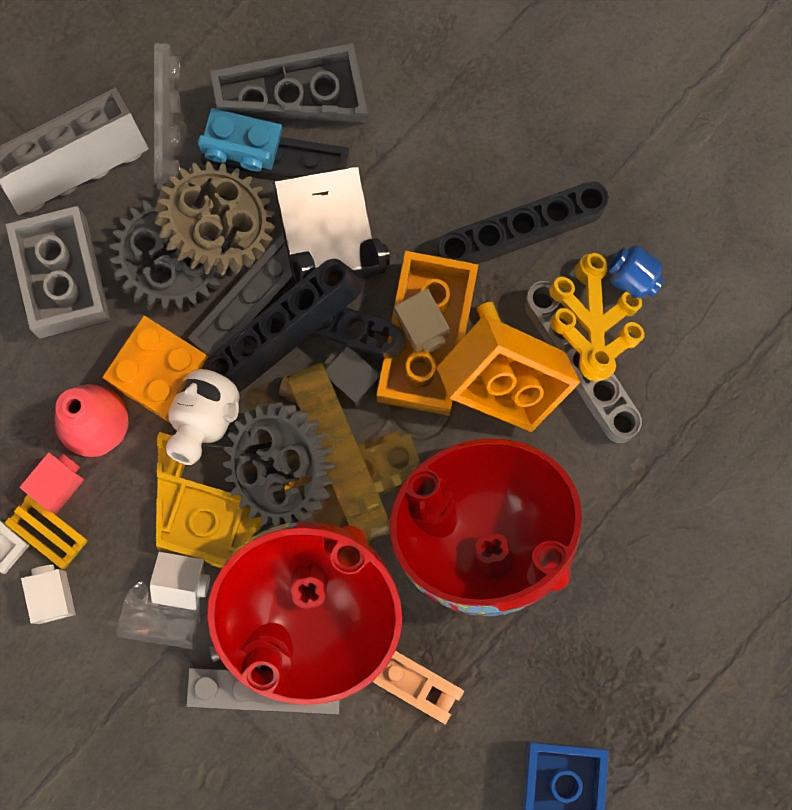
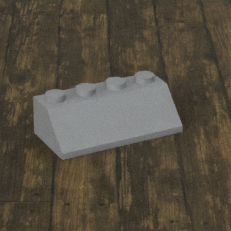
(69, 151)

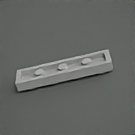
(223, 690)

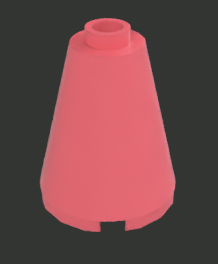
(90, 420)

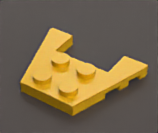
(197, 517)

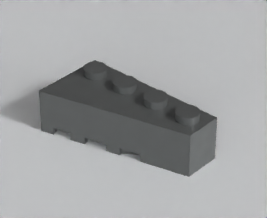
(296, 86)

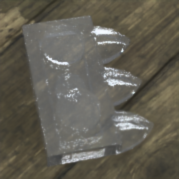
(156, 622)

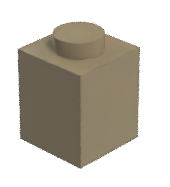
(422, 322)

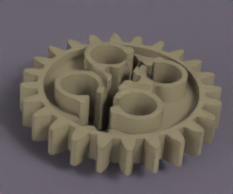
(214, 218)

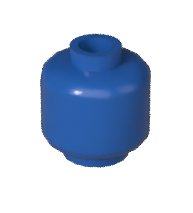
(635, 272)

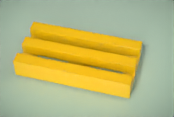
(22, 513)

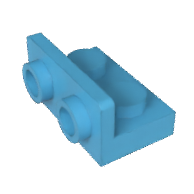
(240, 140)

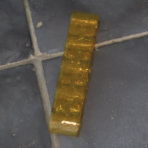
(352, 479)

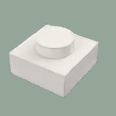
(11, 547)

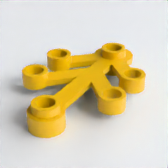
(596, 359)

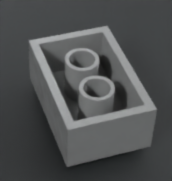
(57, 272)

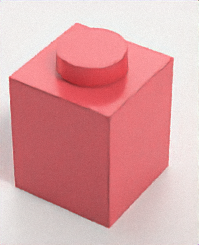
(53, 482)

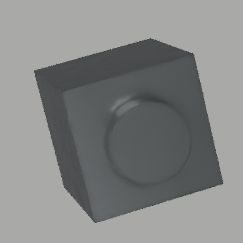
(351, 375)

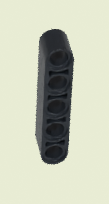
(533, 213)
(299, 323)

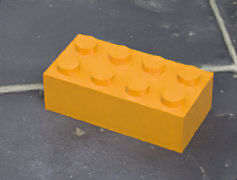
(413, 377)

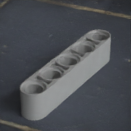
(601, 410)

